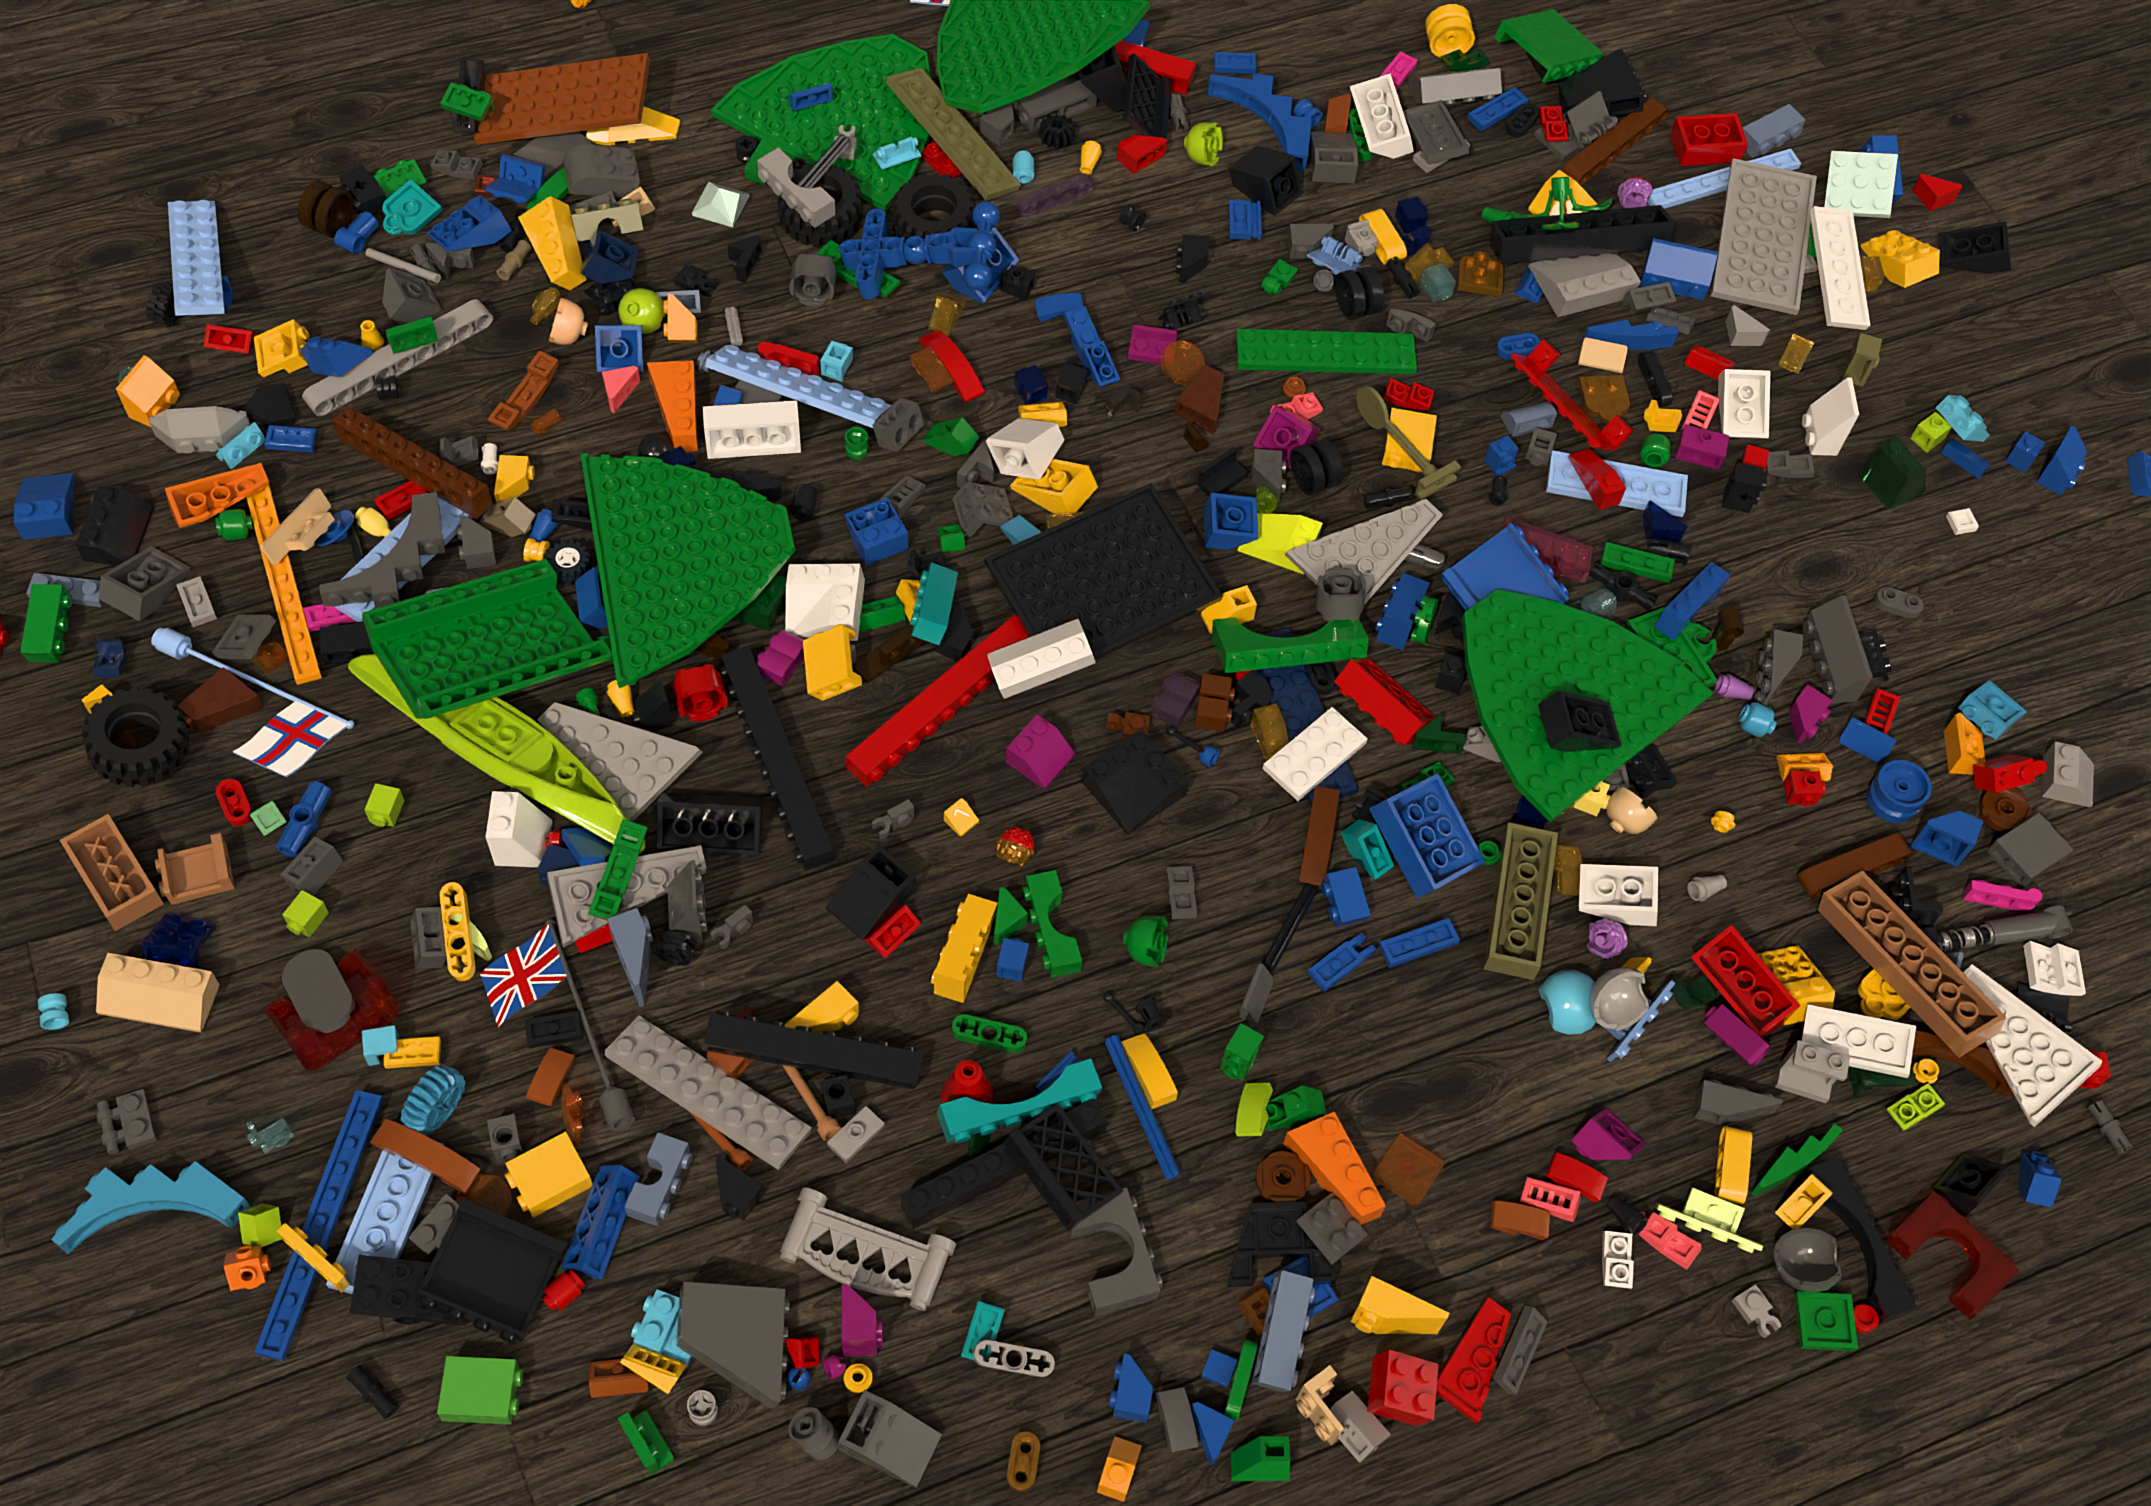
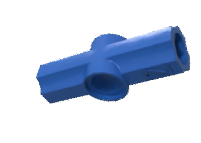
(298, 831)

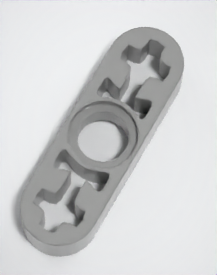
(1035, 1354)

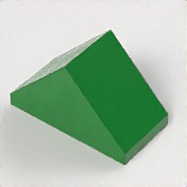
(1009, 918)

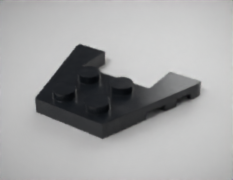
(1273, 1232)

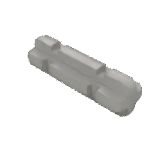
(733, 326)

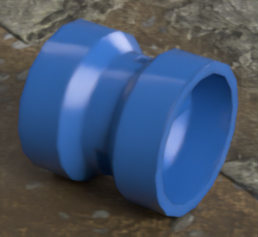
(1306, 109)

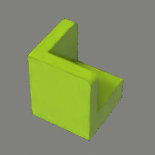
(260, 1225)

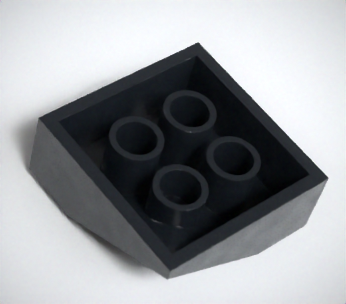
(1134, 781)

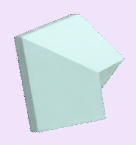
(720, 204)

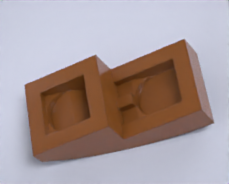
(550, 1076)
(1520, 1218)

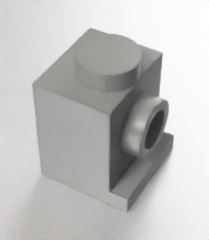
(1361, 238)

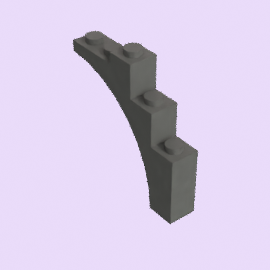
(402, 563)

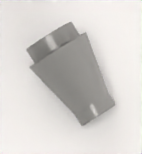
(1704, 887)

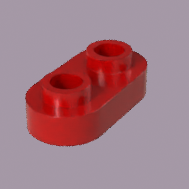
(234, 804)

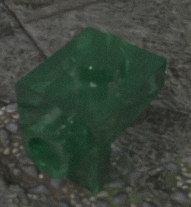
(1694, 994)

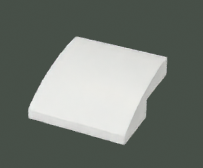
(2054, 969)

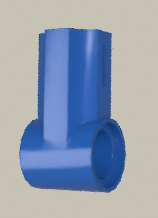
(354, 236)

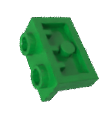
(467, 101)
(392, 179)
(412, 335)
(646, 1441)

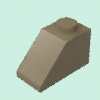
(508, 517)

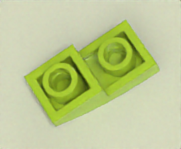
(1915, 1107)
(1252, 1109)

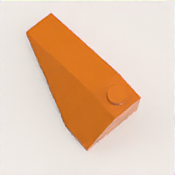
(207, 496)

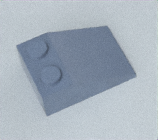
(631, 939)

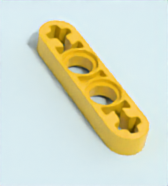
(452, 932)

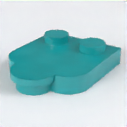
(409, 210)

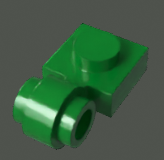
(1279, 276)

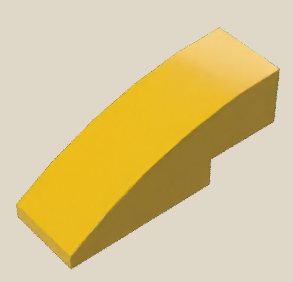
(1150, 1071)

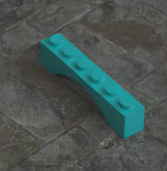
(968, 1117)

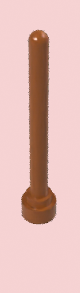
(737, 1157)

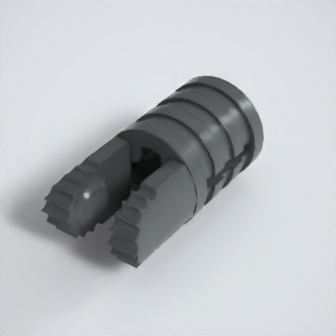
(1426, 557)

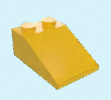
(1061, 487)
(1394, 1311)

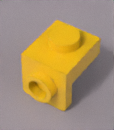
(1662, 419)

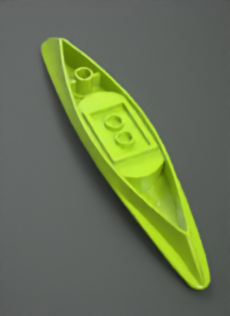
(513, 752)

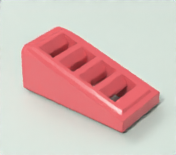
(1706, 400)
(1563, 1192)

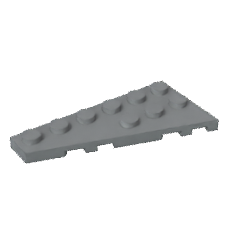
(575, 888)

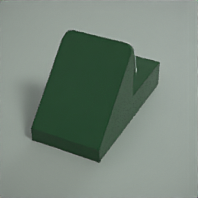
(1433, 739)

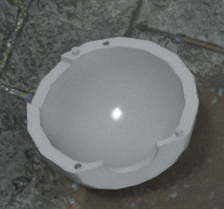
(1618, 998)

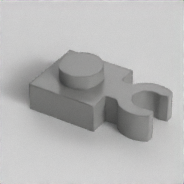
(849, 152)
(1755, 1307)

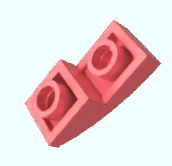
(1303, 405)

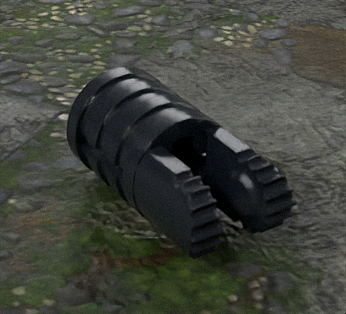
(1669, 549)

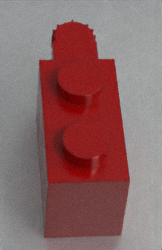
(2007, 772)

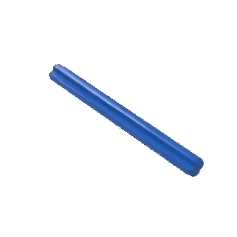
(1142, 1107)

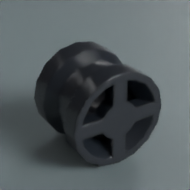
(745, 148)
(1132, 217)
(387, 387)

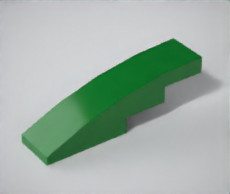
(1791, 1163)

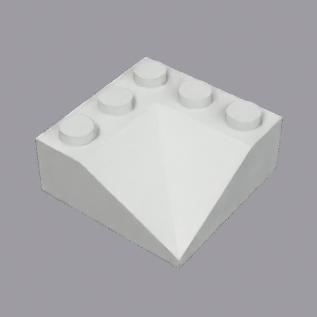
(823, 597)

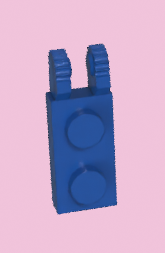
(1340, 963)

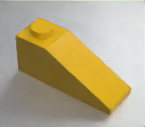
(828, 1011)

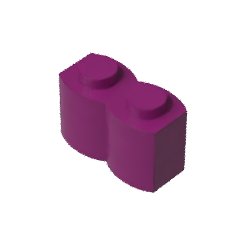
(781, 657)

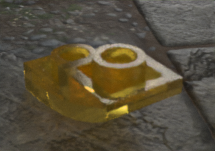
(1567, 864)

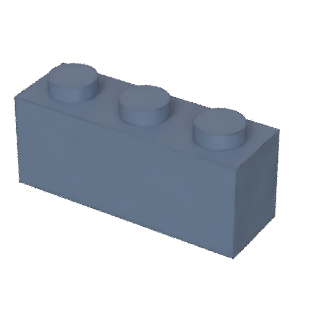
(1773, 130)

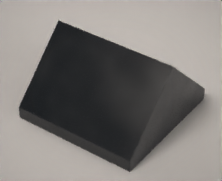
(1969, 1182)

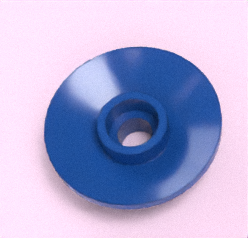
(337, 529)

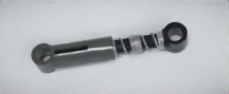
(2048, 923)

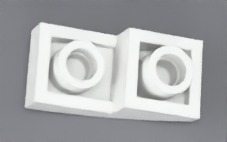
(1617, 1260)

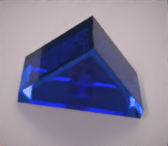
(1661, 524)

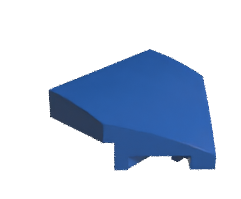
(586, 846)

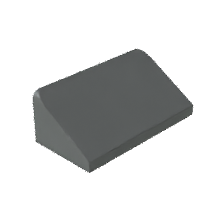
(1256, 994)

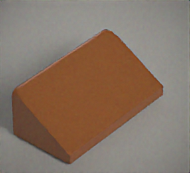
(1338, 114)
(613, 1379)

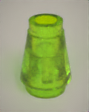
(1265, 501)

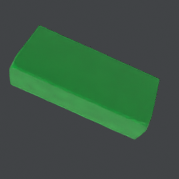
(752, 165)
(881, 613)

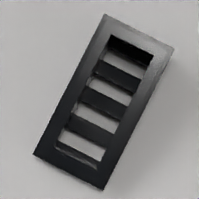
(574, 521)

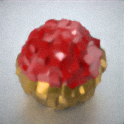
(1015, 846)

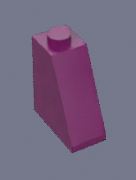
(1736, 1035)

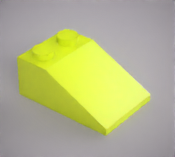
(1278, 535)

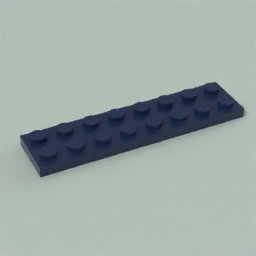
(1301, 708)

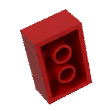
(1708, 139)

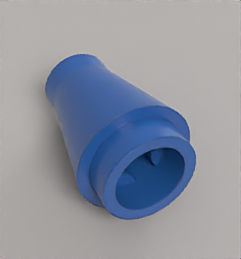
(543, 525)

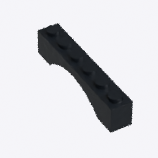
(1885, 1286)

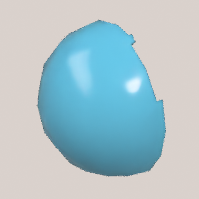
(1568, 1001)

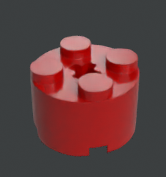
(699, 692)

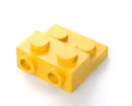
(281, 348)

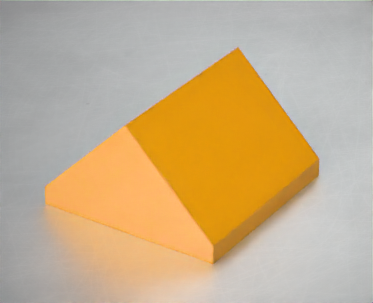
(1963, 745)

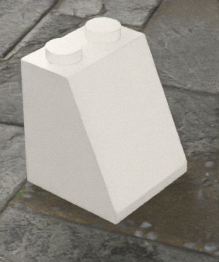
(1025, 447)
(516, 830)

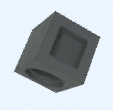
(502, 1127)

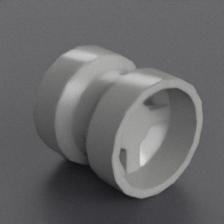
(700, 1402)

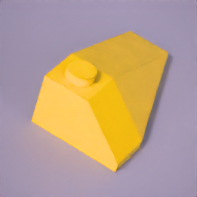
(653, 126)
(1580, 195)

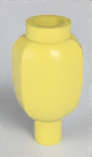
(372, 522)

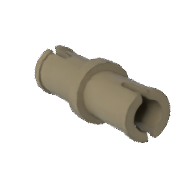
(514, 260)

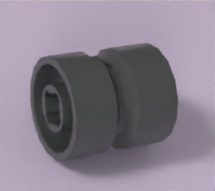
(814, 1433)

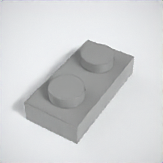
(196, 601)

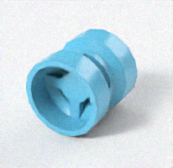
(53, 1011)

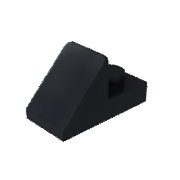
(745, 255)
(1451, 618)

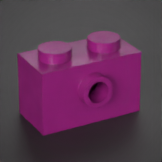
(1702, 447)

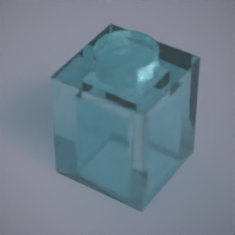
(1438, 282)

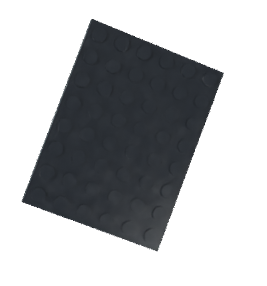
(1112, 568)

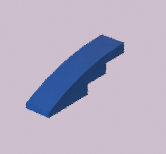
(1635, 337)

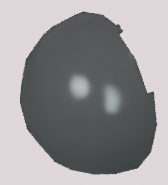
(1807, 1260)

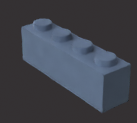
(1283, 1331)

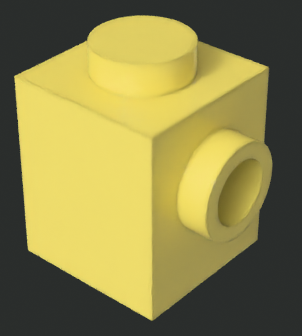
(1594, 800)

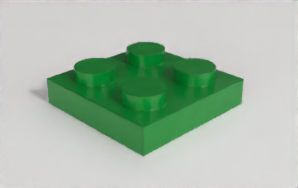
(1825, 1321)

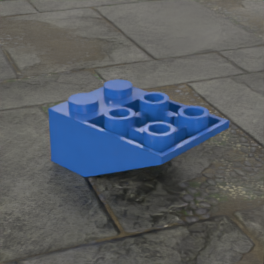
(471, 226)

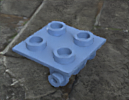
(1330, 256)

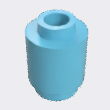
(1023, 167)

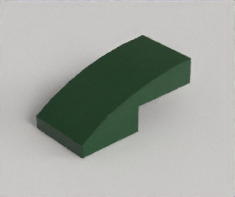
(1458, 61)

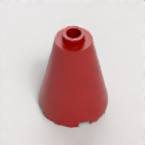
(967, 1081)

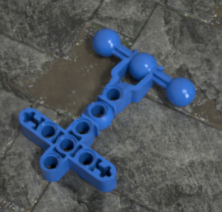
(956, 247)

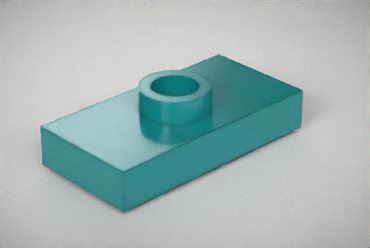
(983, 1327)

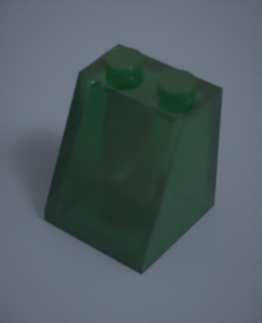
(1894, 474)

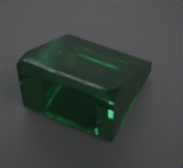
(978, 1145)

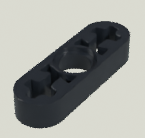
(1655, 378)

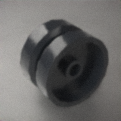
(1359, 292)
(1316, 466)

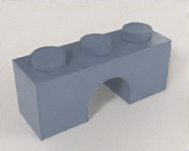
(650, 1202)

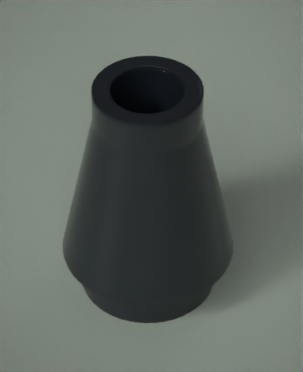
(1629, 1216)

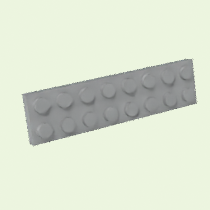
(708, 1092)

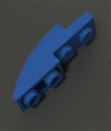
(1090, 348)

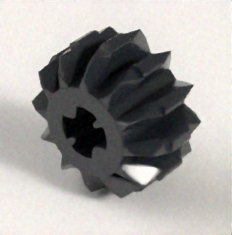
(1056, 131)

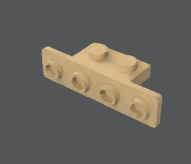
(300, 527)

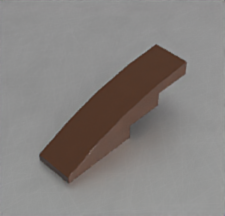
(1319, 836)

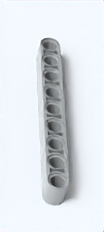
(450, 329)

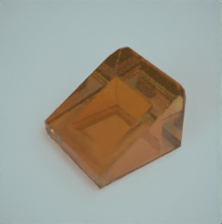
(270, 657)

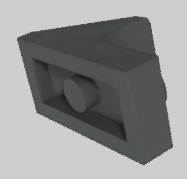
(444, 260)
(977, 464)

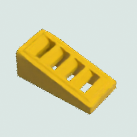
(654, 1366)

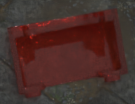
(372, 1010)

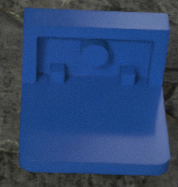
(517, 179)

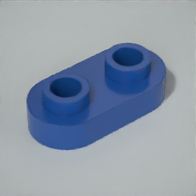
(1517, 344)

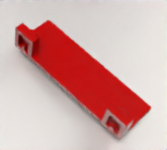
(1535, 366)

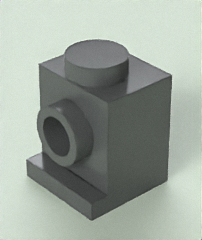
(1538, 451)

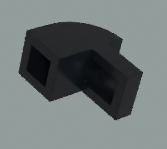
(1253, 693)

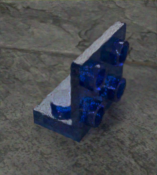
(177, 940)

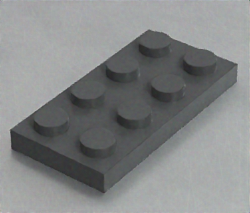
(1435, 132)

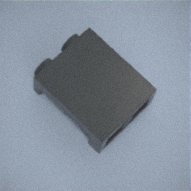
(2030, 850)

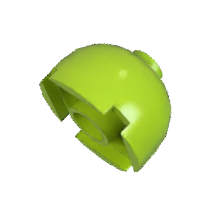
(1203, 143)
(642, 308)

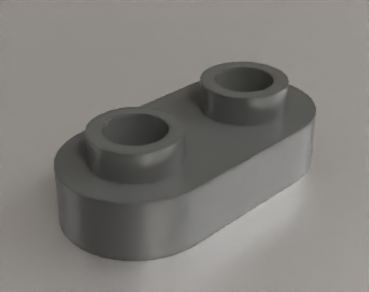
(1900, 603)

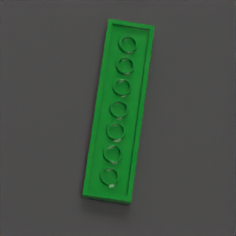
(1325, 351)

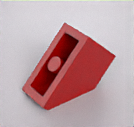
(1140, 151)

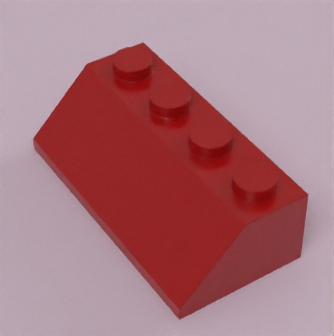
(1383, 699)
(1746, 982)

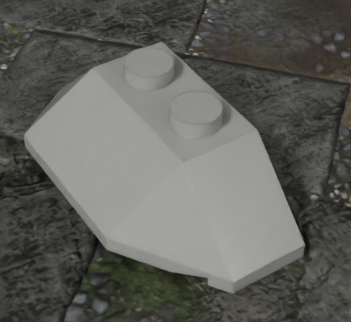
(198, 427)

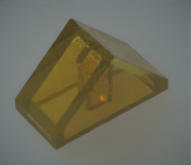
(946, 313)
(1796, 353)

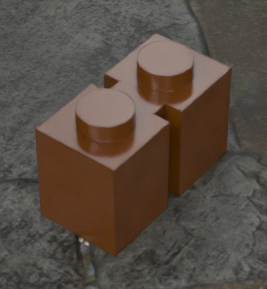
(1213, 702)

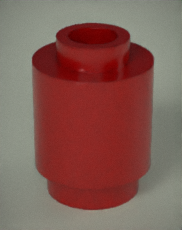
(563, 1291)

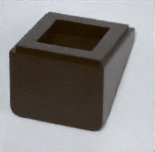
(1194, 438)

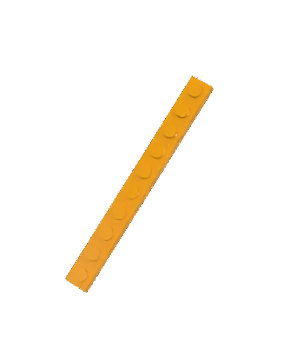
(284, 592)

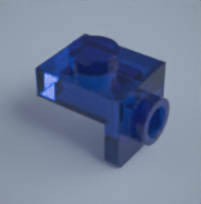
(1416, 239)

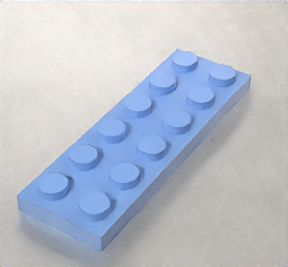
(1641, 484)
(384, 1213)

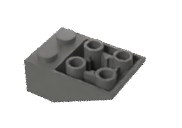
(1333, 157)
(1776, 663)
(687, 903)
(889, 1439)

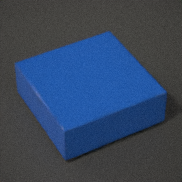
(1219, 1368)

